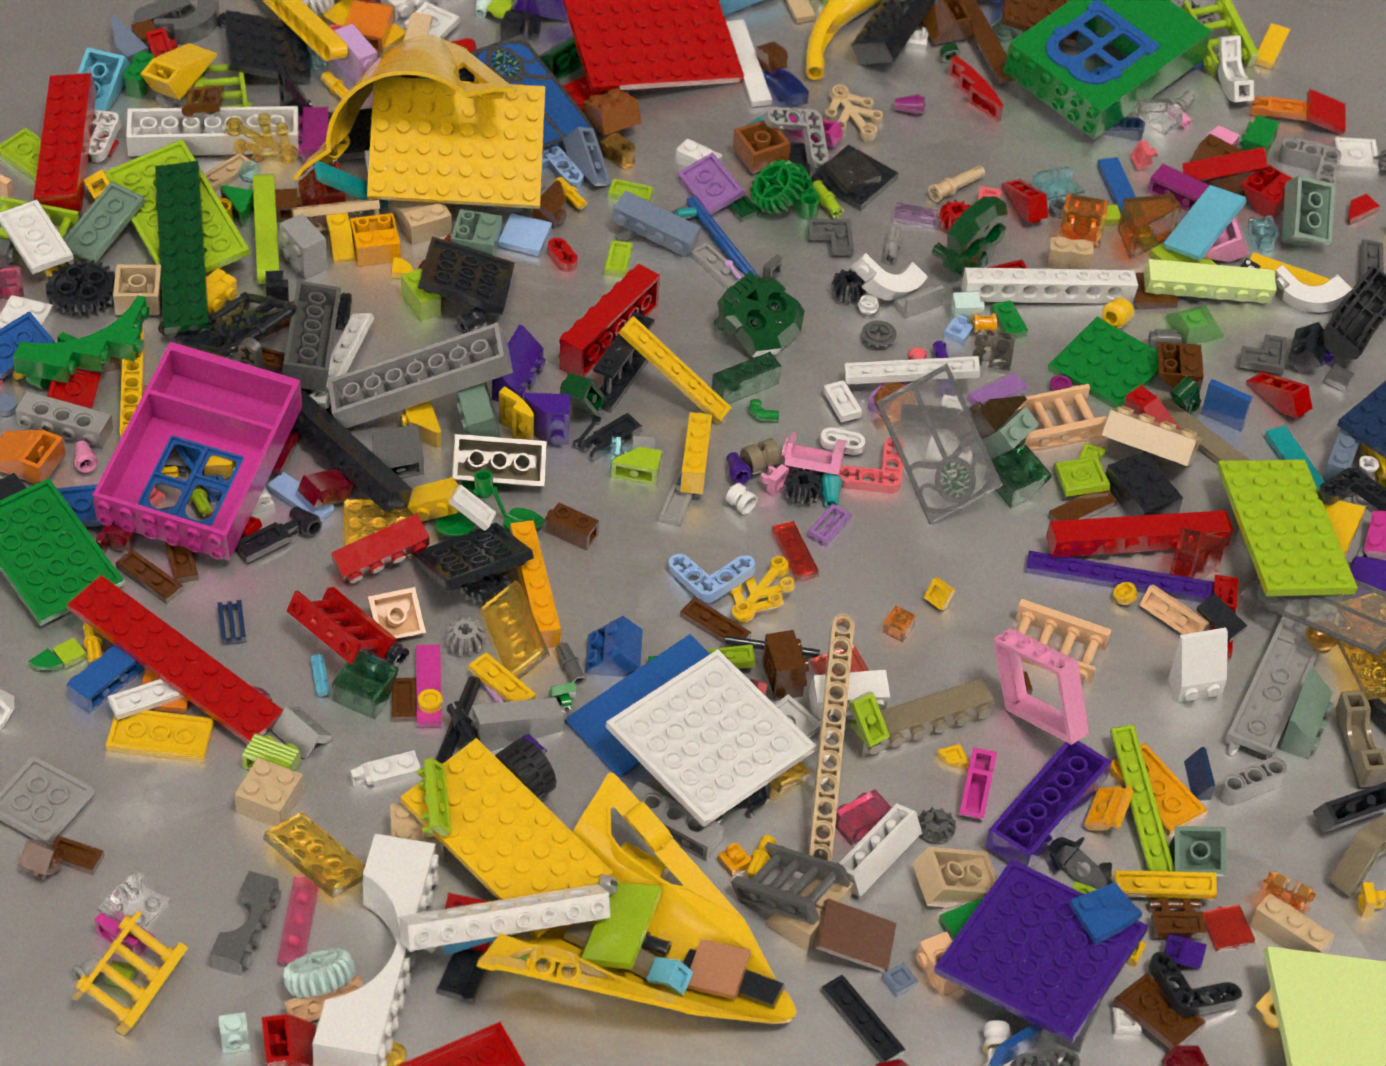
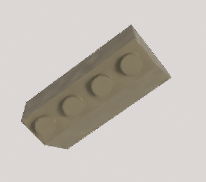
(508, 459)

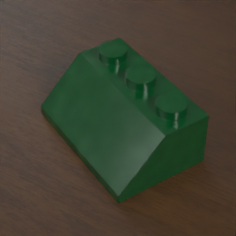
(562, 58)

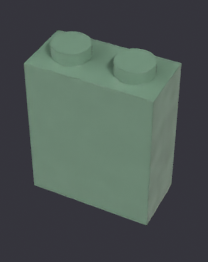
(1010, 433)

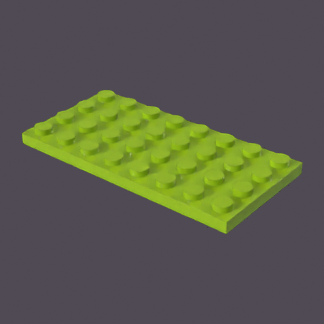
(221, 237)
(1286, 528)

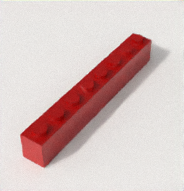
(1131, 532)

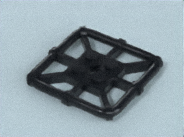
(238, 325)

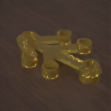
(285, 152)

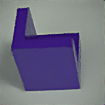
(1185, 951)

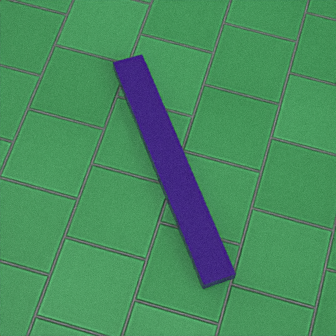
(1112, 575)

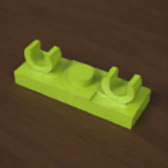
(435, 798)

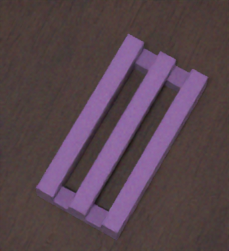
(812, 532)

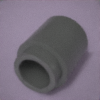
(1163, 335)

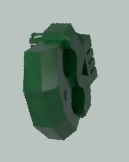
(974, 236)
(751, 303)

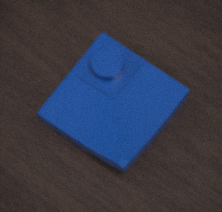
(1105, 912)

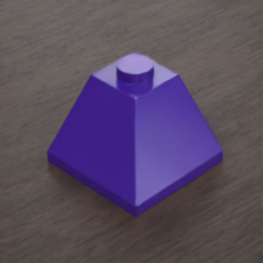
(1369, 571)

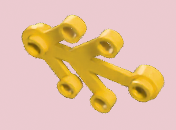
(745, 610)

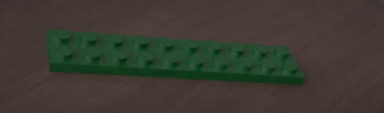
(182, 247)

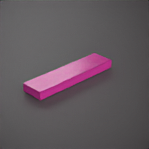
(428, 677)

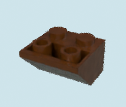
(948, 21)
(1180, 360)

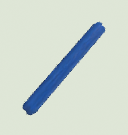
(720, 236)

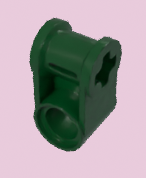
(1187, 395)

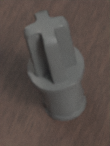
(570, 663)

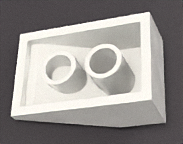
(1200, 665)

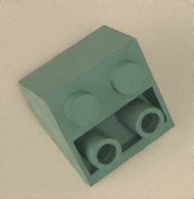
(477, 231)

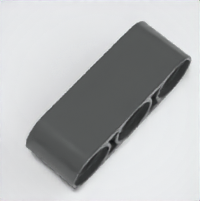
(164, 9)

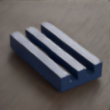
(230, 607)

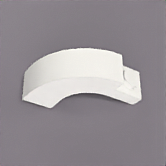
(1230, 70)
(887, 285)
(1311, 298)

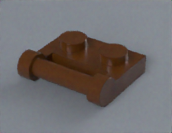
(209, 101)

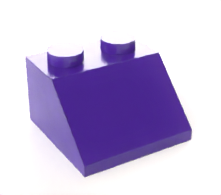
(550, 416)

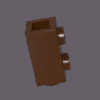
(572, 526)

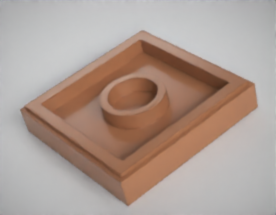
(718, 969)

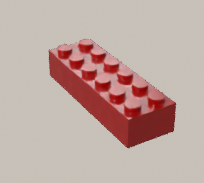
(597, 329)

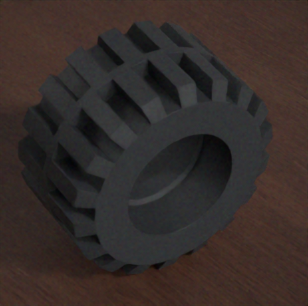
(529, 766)

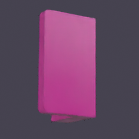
(108, 929)

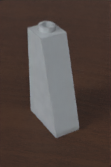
(505, 722)

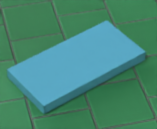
(1204, 222)

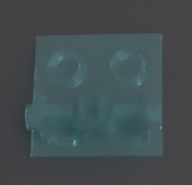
(1056, 183)

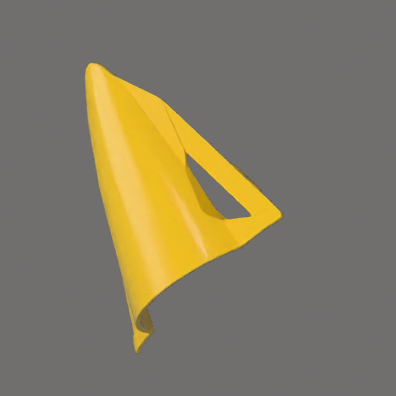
(418, 56)
(681, 917)

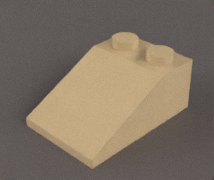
(422, 219)
(953, 876)

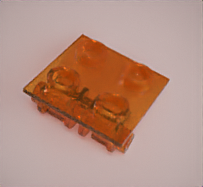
(1299, 900)

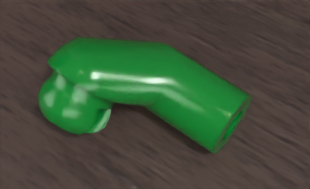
(762, 414)

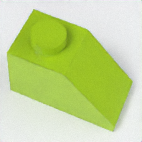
(638, 465)

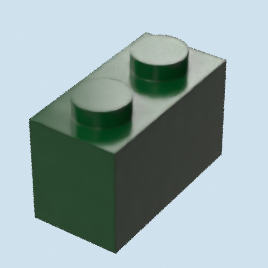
(584, 394)

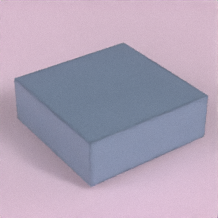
(900, 980)

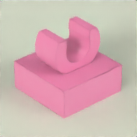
(775, 479)

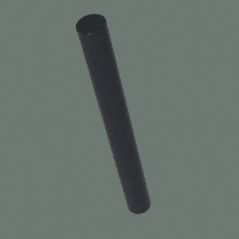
(759, 645)

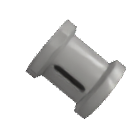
(86, 967)

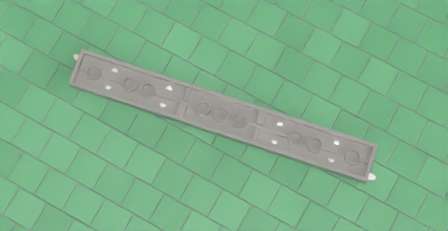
(1283, 672)

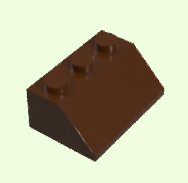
(1213, 147)

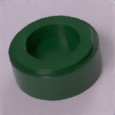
(949, 51)

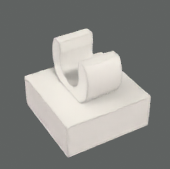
(918, 40)

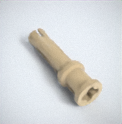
(950, 185)

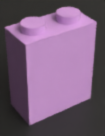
(360, 53)

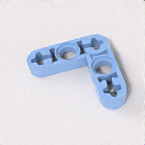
(556, 157)
(713, 584)

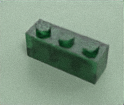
(747, 378)

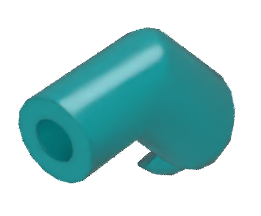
(689, 212)

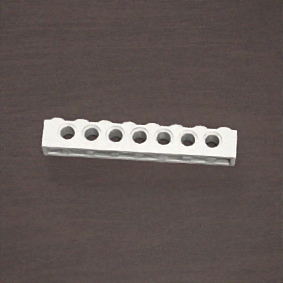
(1050, 285)
(504, 917)

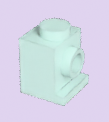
(234, 1033)

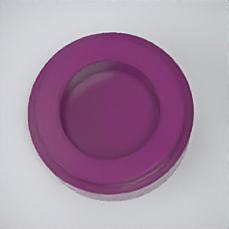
(1059, 382)

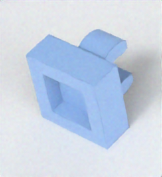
(959, 330)

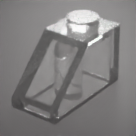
(1159, 114)

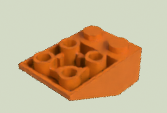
(31, 454)

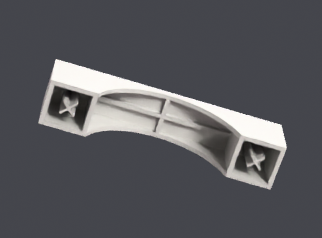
(360, 1024)

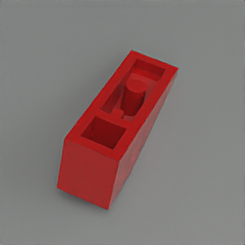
(1027, 200)
(1283, 394)
(1146, 402)

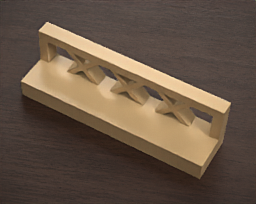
(334, 208)

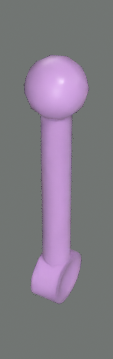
(729, 265)

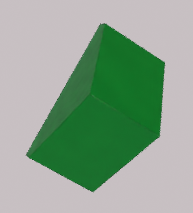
(242, 202)

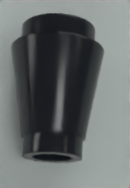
(309, 522)

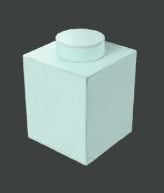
(966, 305)

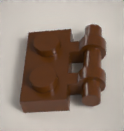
(1179, 923)

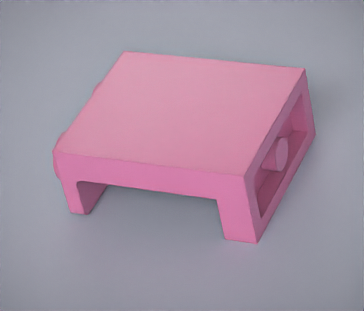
(813, 458)

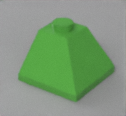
(1195, 325)

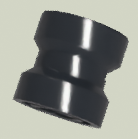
(473, 320)

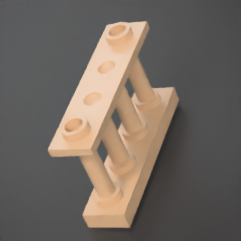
(1071, 431)
(1067, 626)

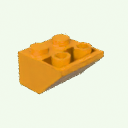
(375, 239)

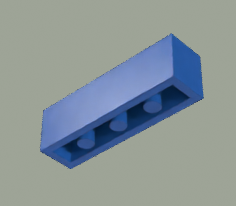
(102, 679)

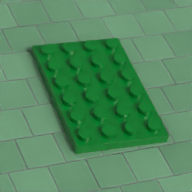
(48, 551)

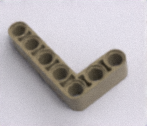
(1360, 857)

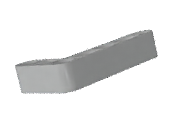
(1312, 157)

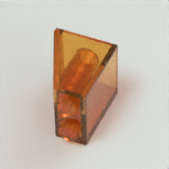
(1147, 222)

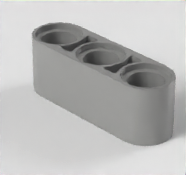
(1253, 781)

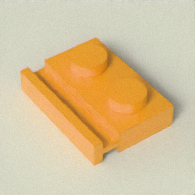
(1108, 808)

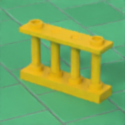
(141, 995)

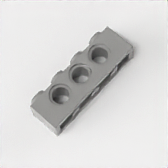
(64, 419)
(700, 842)

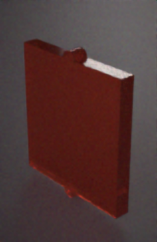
(1228, 928)

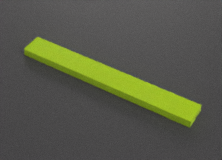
(1143, 802)

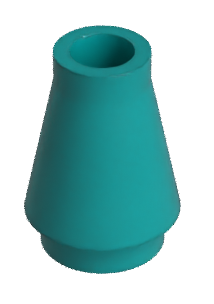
(831, 488)

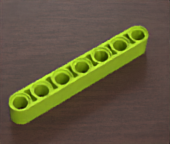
(265, 225)

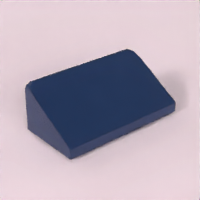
(1200, 774)

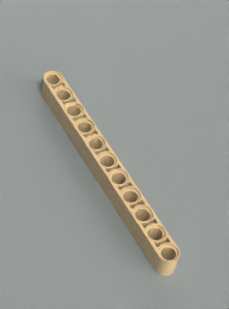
(833, 731)

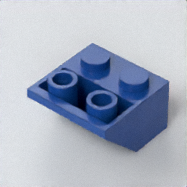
(614, 648)

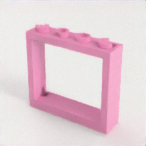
(1066, 725)

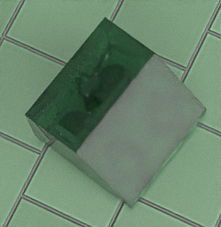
(1020, 475)
(364, 685)

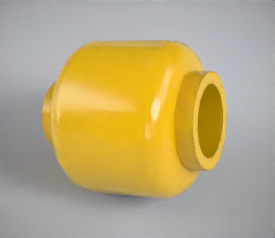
(1118, 312)

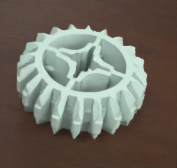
(319, 973)

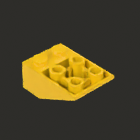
(177, 70)

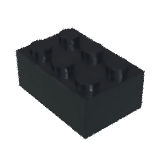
(1142, 486)

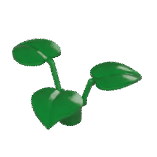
(483, 487)

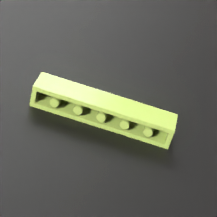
(1209, 281)

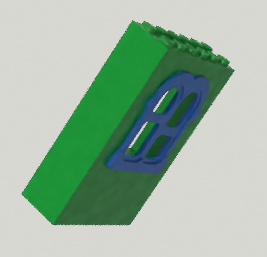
(1153, 34)

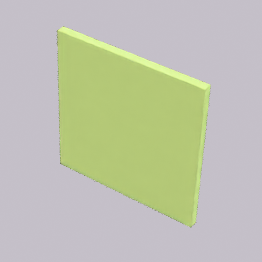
(1328, 1007)

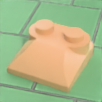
(398, 612)

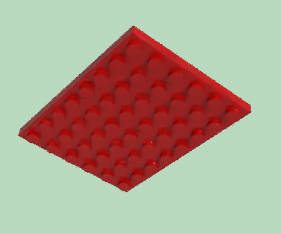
(653, 43)

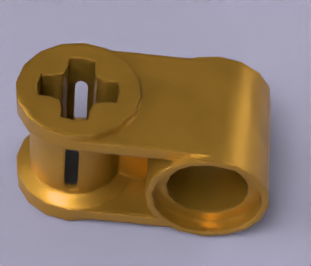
(618, 150)

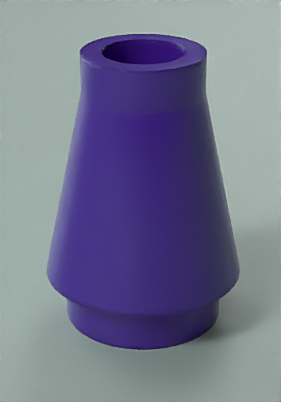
(738, 469)

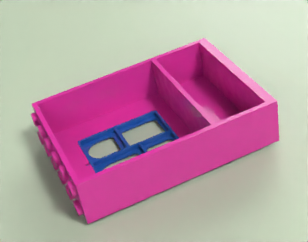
(211, 408)

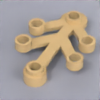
(840, 94)

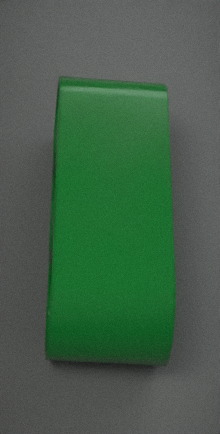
(809, 200)

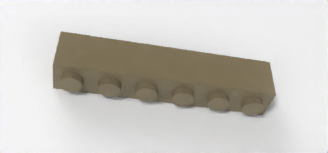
(931, 715)

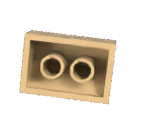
(803, 933)

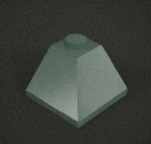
(1200, 849)

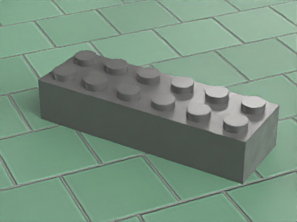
(311, 334)

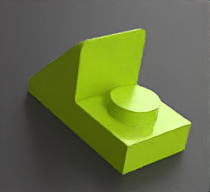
(868, 719)

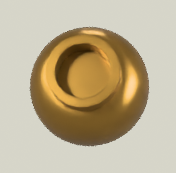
(1319, 641)

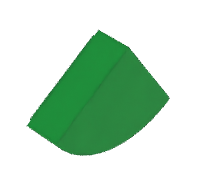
(46, 661)

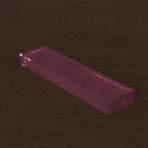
(298, 920)

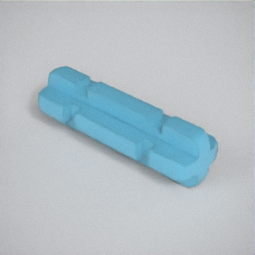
(320, 675)

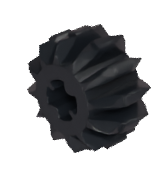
(848, 286)
(802, 487)

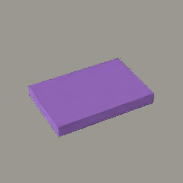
(711, 183)

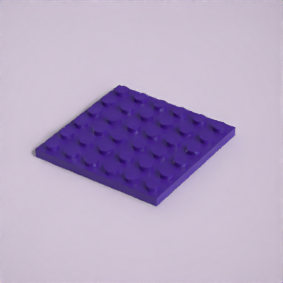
(1034, 954)

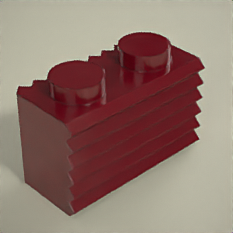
(325, 487)

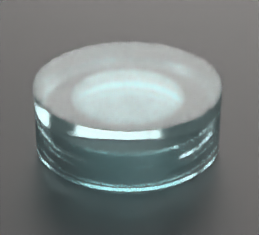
(247, 171)

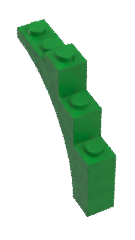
(91, 352)

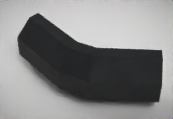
(1357, 316)

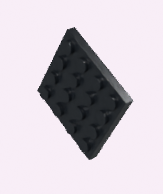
(262, 44)
(466, 275)
(472, 556)

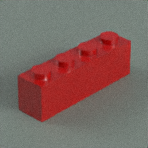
(380, 549)

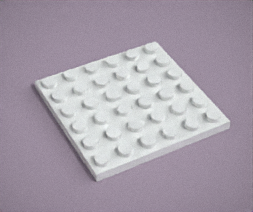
(710, 737)

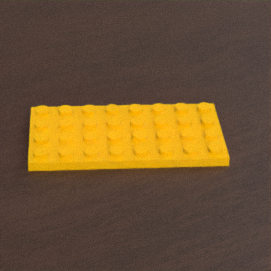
(506, 831)

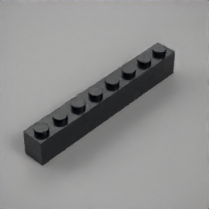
(351, 456)

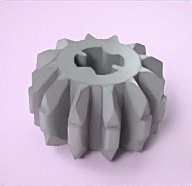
(465, 636)

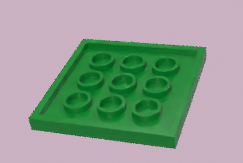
(1107, 361)

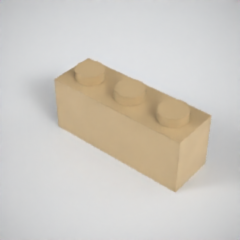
(1290, 927)

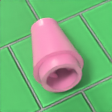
(84, 457)

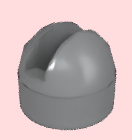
(609, 884)

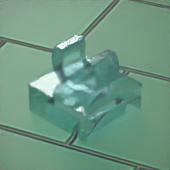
(617, 449)

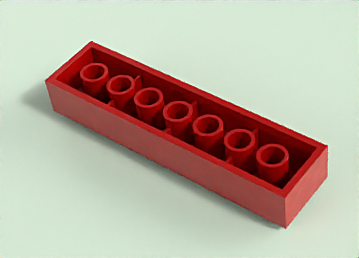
(65, 141)

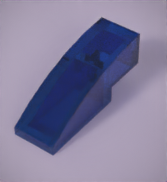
(787, 88)

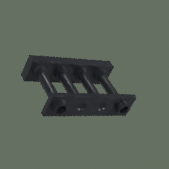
(620, 366)

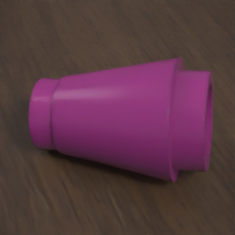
(911, 104)

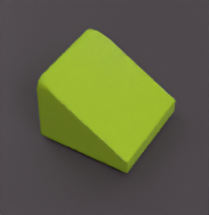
(125, 969)

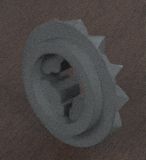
(887, 332)
(930, 831)

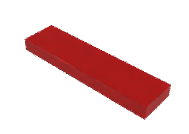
(1227, 165)

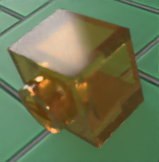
(899, 623)

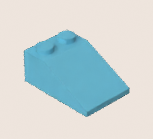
(107, 74)

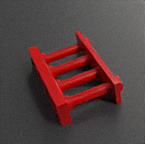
(341, 624)

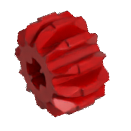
(950, 213)

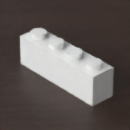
(881, 847)

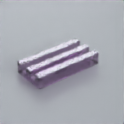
(915, 215)

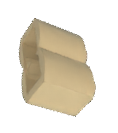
(1069, 253)

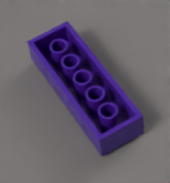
(1048, 803)

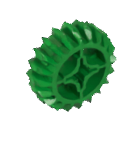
(777, 186)

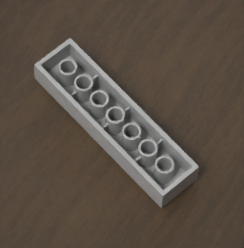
(420, 376)

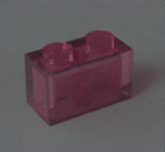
(860, 816)

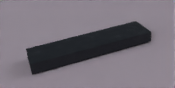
(753, 986)
(863, 1019)

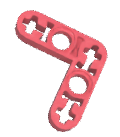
(886, 474)

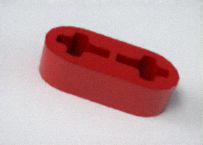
(566, 252)

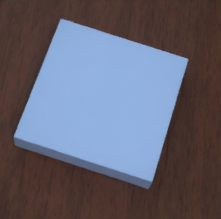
(525, 234)

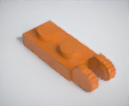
(1279, 108)

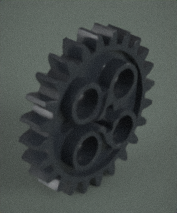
(90, 280)

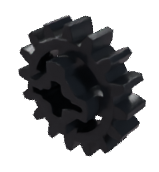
(486, 589)

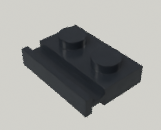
(462, 977)

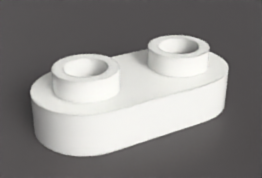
(854, 441)

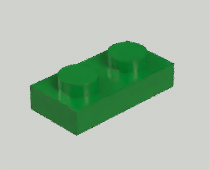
(1009, 318)

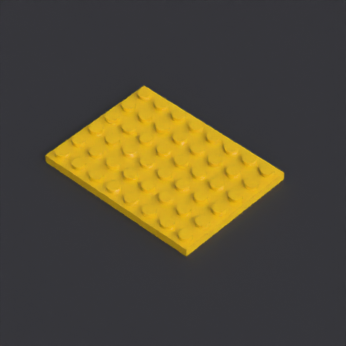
(454, 147)

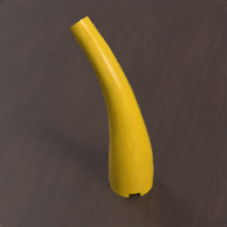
(830, 20)

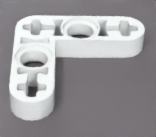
(105, 124)

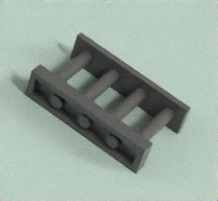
(790, 902)

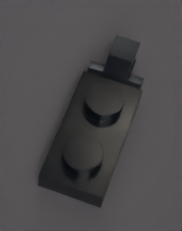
(267, 539)

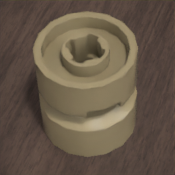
(762, 455)

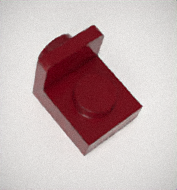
(115, 537)
(1185, 1056)

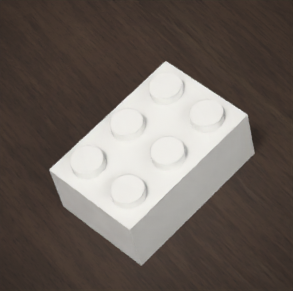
(859, 683)

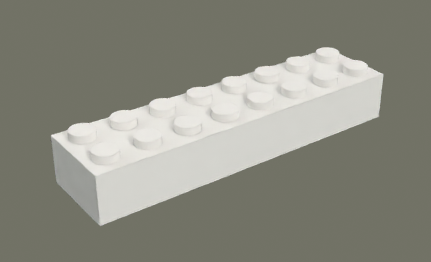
(202, 133)

